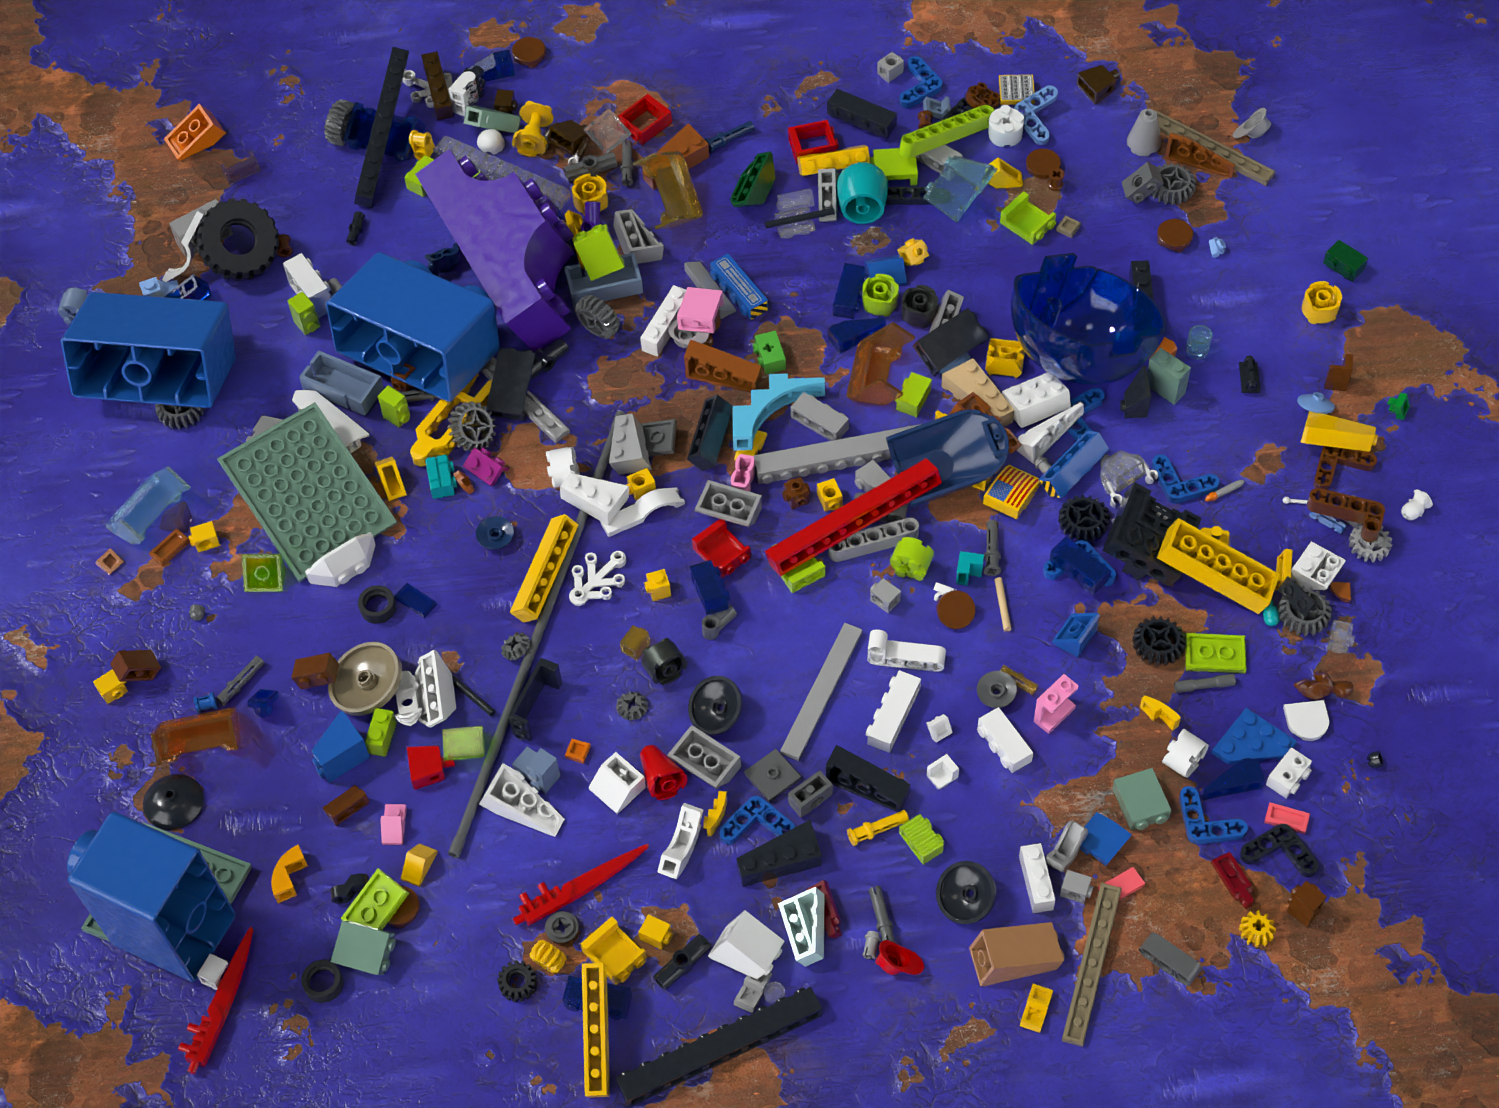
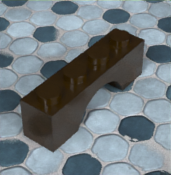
(437, 85)

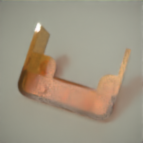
(872, 365)
(196, 733)

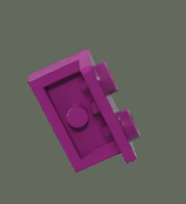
(485, 466)

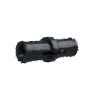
(355, 228)

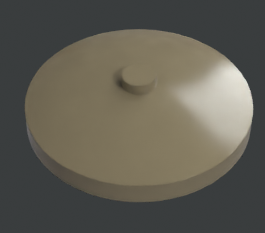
(366, 678)

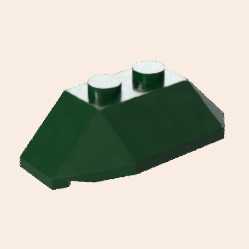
(755, 182)

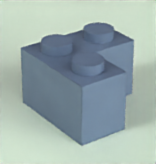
(538, 768)

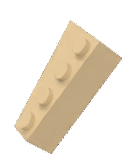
(971, 378)

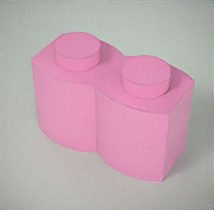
(743, 473)

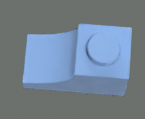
(157, 288)

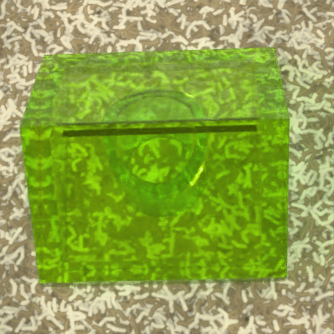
(263, 572)
(464, 742)

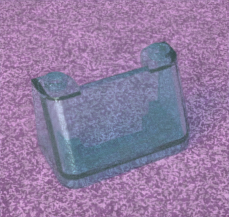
(958, 185)

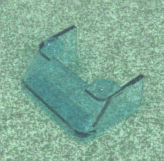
(146, 505)

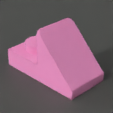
(393, 824)

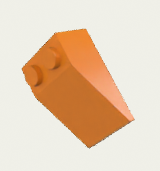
(194, 133)

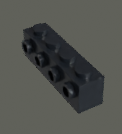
(861, 113)
(710, 432)

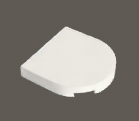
(1307, 719)

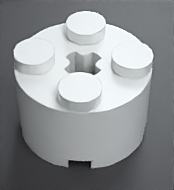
(1005, 126)
(561, 464)
(1185, 753)

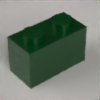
(1345, 260)

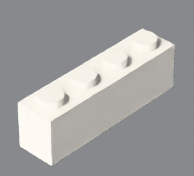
(657, 332)
(893, 711)

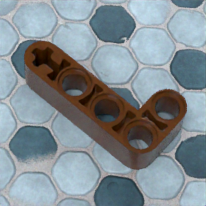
(1323, 501)

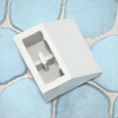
(1316, 567)
(617, 783)

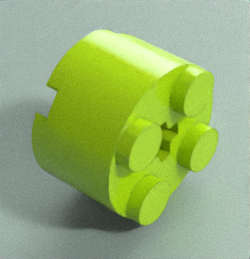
(880, 295)
(911, 558)

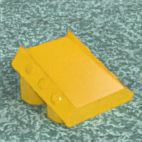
(1005, 357)

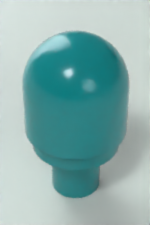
(1271, 615)

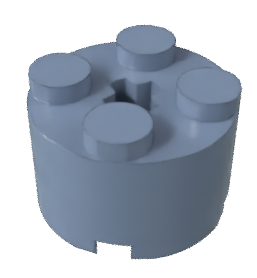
(71, 303)

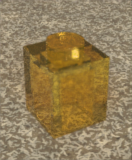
(635, 642)

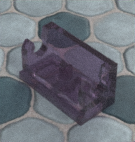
(241, 169)

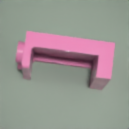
(699, 309)
(1054, 704)

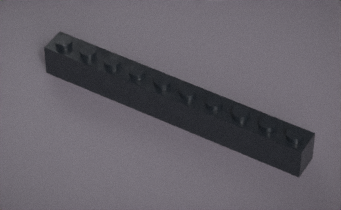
(381, 127)
(719, 1046)

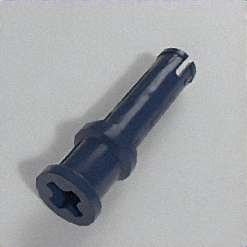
(722, 139)

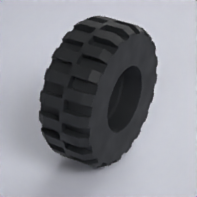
(246, 215)

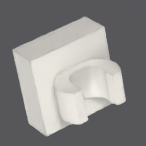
(941, 590)
(939, 728)

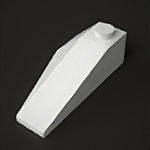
(1043, 436)
(516, 800)

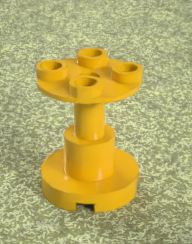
(530, 140)

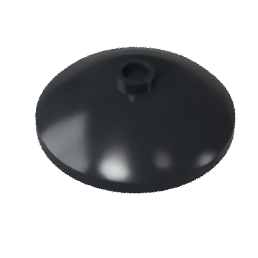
(706, 704)
(177, 810)
(954, 890)

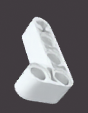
(904, 654)

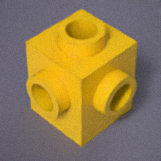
(913, 252)

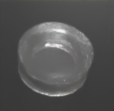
(773, 992)

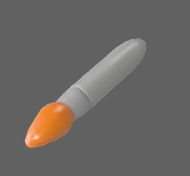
(1223, 491)

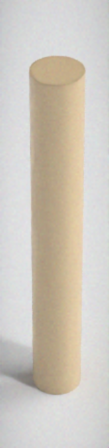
(1002, 604)

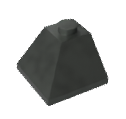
(1137, 396)

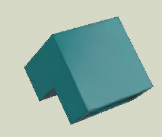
(969, 565)

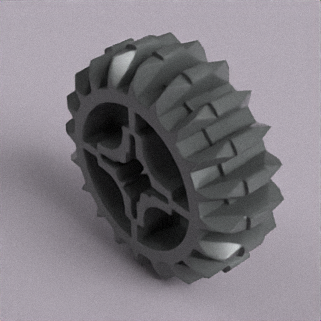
(338, 121)
(1178, 184)
(597, 316)
(178, 415)
(477, 418)
(1313, 622)

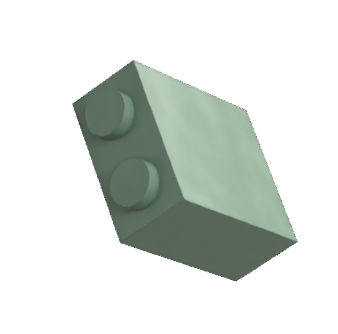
(1168, 376)
(1141, 799)
(363, 948)

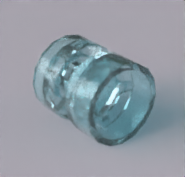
(1198, 341)

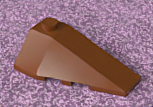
(1192, 153)
(974, 402)

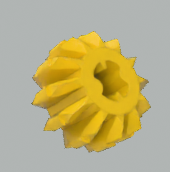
(1261, 922)
(548, 956)

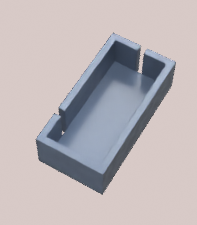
(608, 287)
(342, 382)

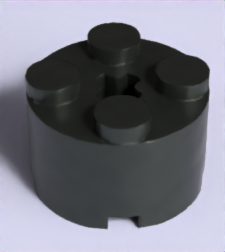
(919, 306)
(663, 661)

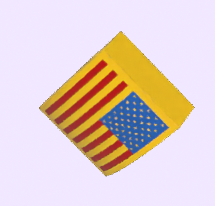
(1011, 491)

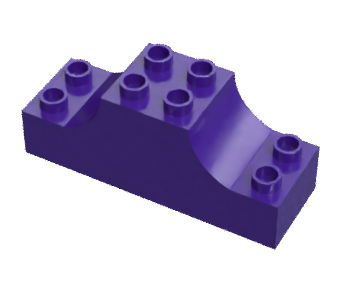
(507, 240)

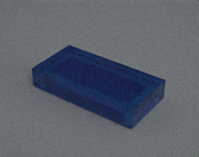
(415, 600)

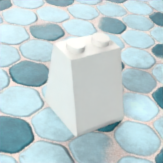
(747, 946)

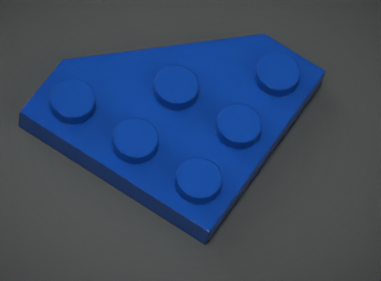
(1252, 739)

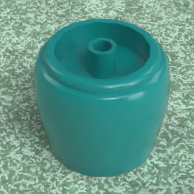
(862, 192)

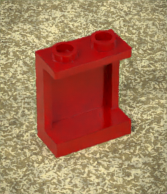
(721, 547)

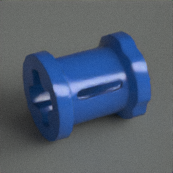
(205, 702)

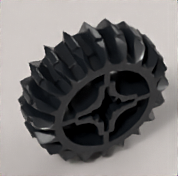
(1086, 523)
(1158, 631)

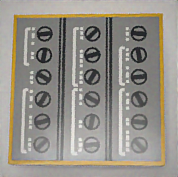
(1015, 88)

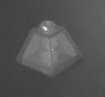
(607, 131)

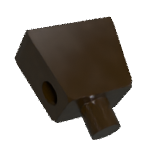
(1097, 82)

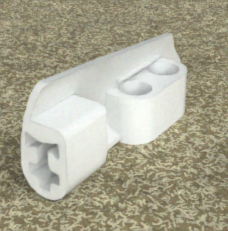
(346, 428)

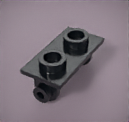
(1249, 375)
(1297, 596)

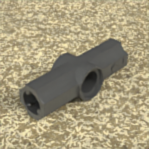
(590, 165)

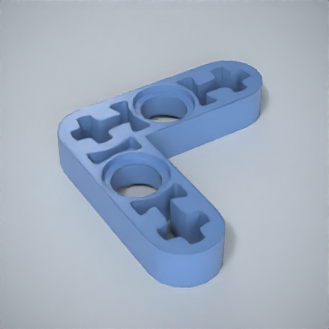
(1030, 111)

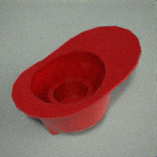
(898, 959)

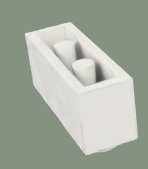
(1004, 740)
(1037, 878)

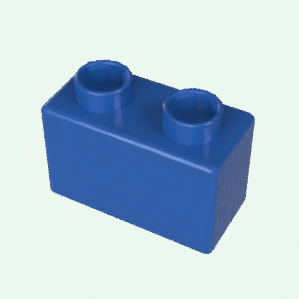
(408, 315)
(149, 349)
(150, 894)

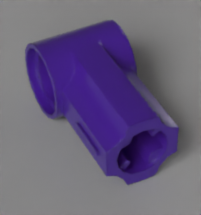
(592, 216)

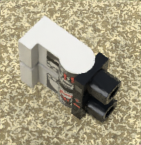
(467, 89)

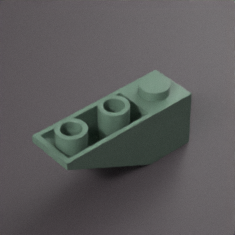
(491, 119)

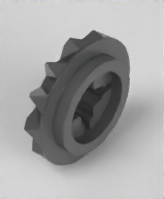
(519, 649)
(636, 711)
(566, 919)

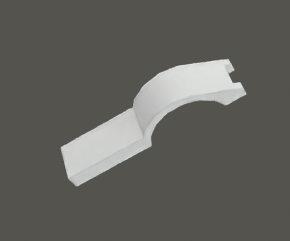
(186, 241)
(640, 510)

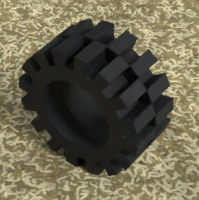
(517, 969)

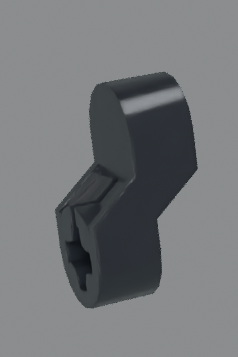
(345, 892)

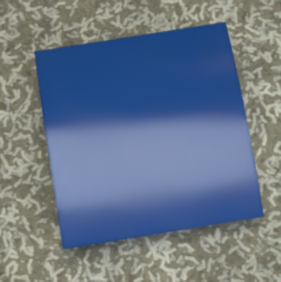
(1103, 838)

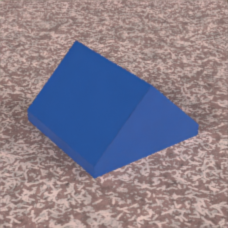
(890, 266)
(1077, 632)

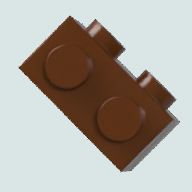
(135, 665)
(315, 671)
(1306, 902)

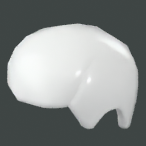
(490, 141)

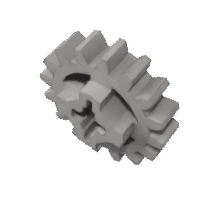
(1377, 548)

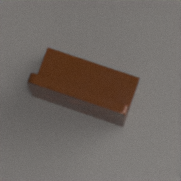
(1338, 375)
(346, 805)

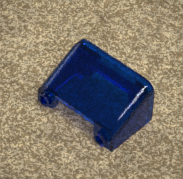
(398, 144)

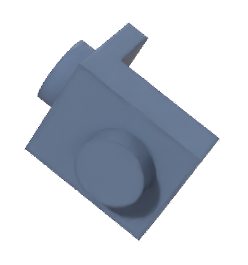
(938, 108)

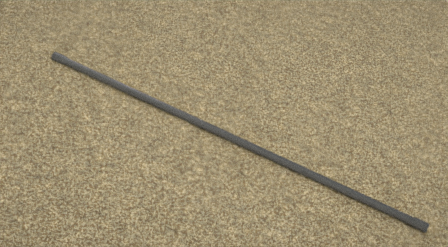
(459, 840)

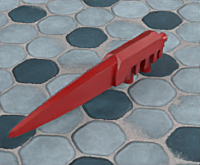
(555, 899)
(218, 1010)

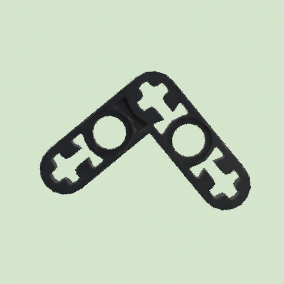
(1285, 844)

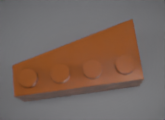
(689, 144)
(720, 368)

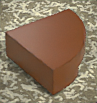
(464, 482)
(1341, 590)

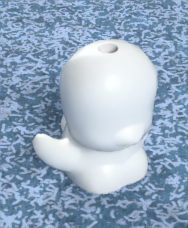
(1416, 506)

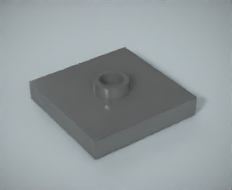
(660, 437)
(772, 775)

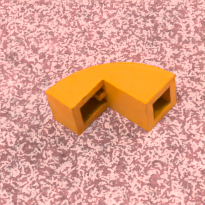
(289, 863)

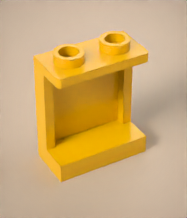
(615, 950)

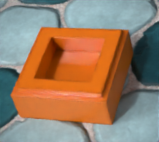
(577, 751)

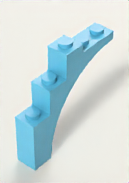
(764, 402)

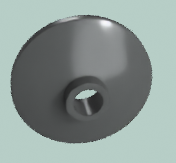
(996, 681)

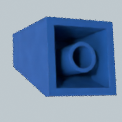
(339, 749)

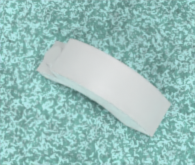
(683, 842)

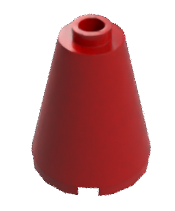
(661, 773)

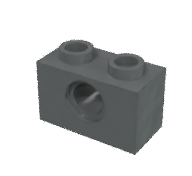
(1142, 182)
(810, 794)

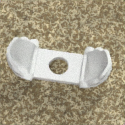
(407, 690)

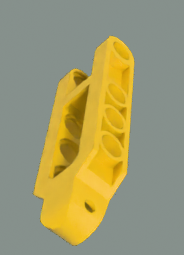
(428, 447)

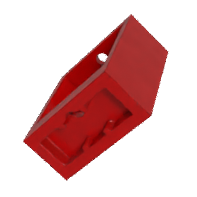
(649, 104)
(808, 131)

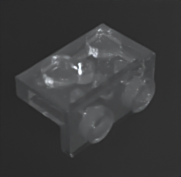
(795, 200)
(792, 229)

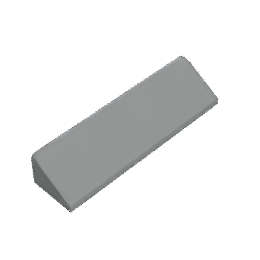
(703, 280)

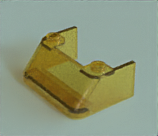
(674, 187)

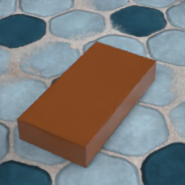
(169, 547)

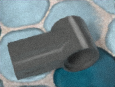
(718, 621)

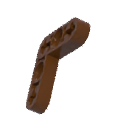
(1333, 459)

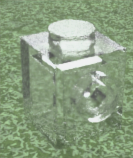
(1340, 637)

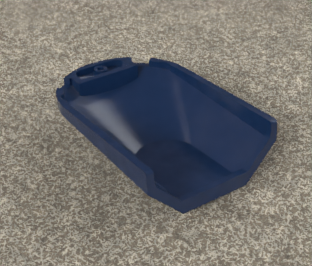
(961, 445)

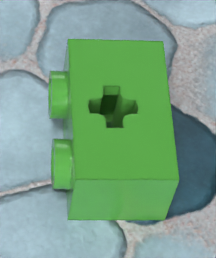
(769, 352)

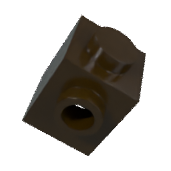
(505, 101)

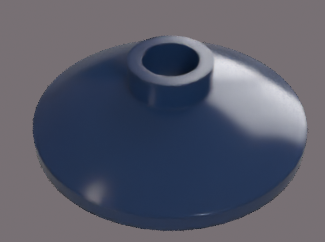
(491, 527)

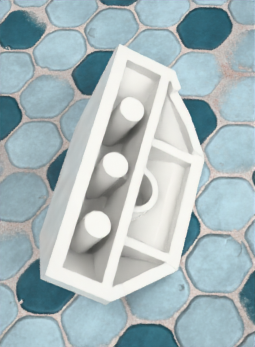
(343, 562)
(434, 690)

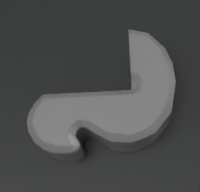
(1067, 846)

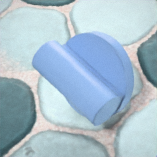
(1217, 246)

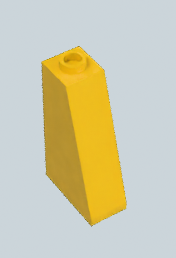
(1338, 432)

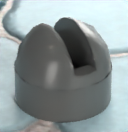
(197, 612)

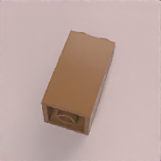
(1015, 952)

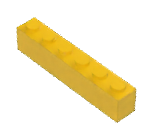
(544, 568)
(595, 1030)

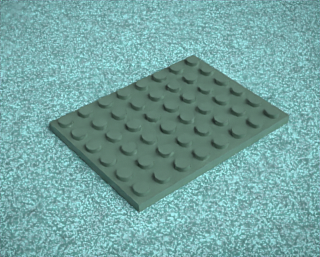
(305, 489)

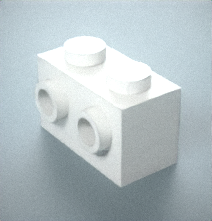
(1289, 772)

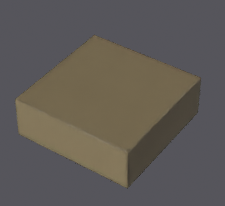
(1068, 226)

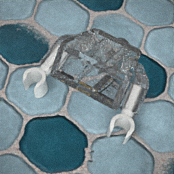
(1121, 471)

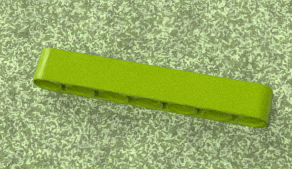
(945, 131)

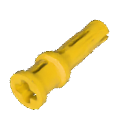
(869, 830)

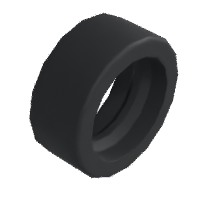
(370, 593)
(311, 970)

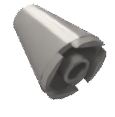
(1145, 134)

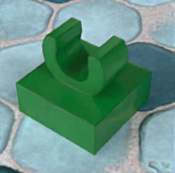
(1399, 406)

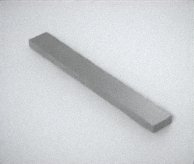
(535, 410)
(821, 692)

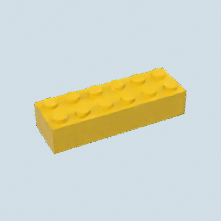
(1218, 566)

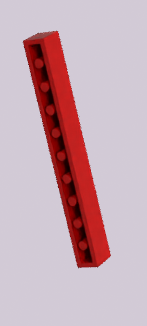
(853, 517)

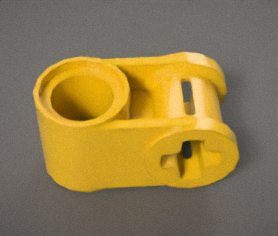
(421, 144)

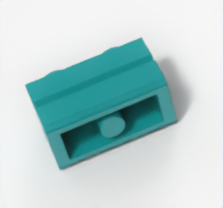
(440, 476)

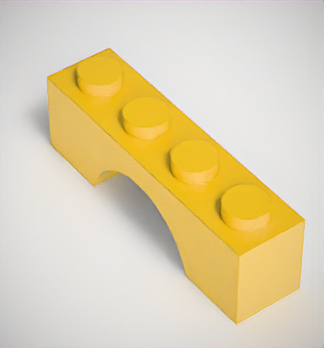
(839, 159)

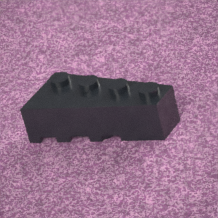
(866, 780)
(781, 856)

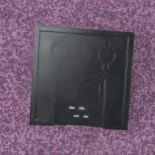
(1140, 533)

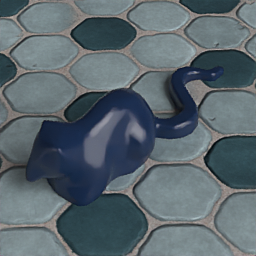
(443, 260)

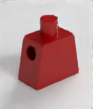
(426, 765)

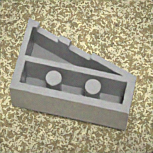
(628, 446)

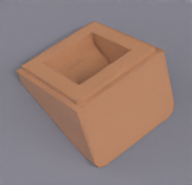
(109, 561)

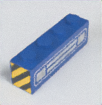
(738, 287)
(1073, 464)

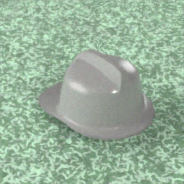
(1254, 126)
(683, 337)

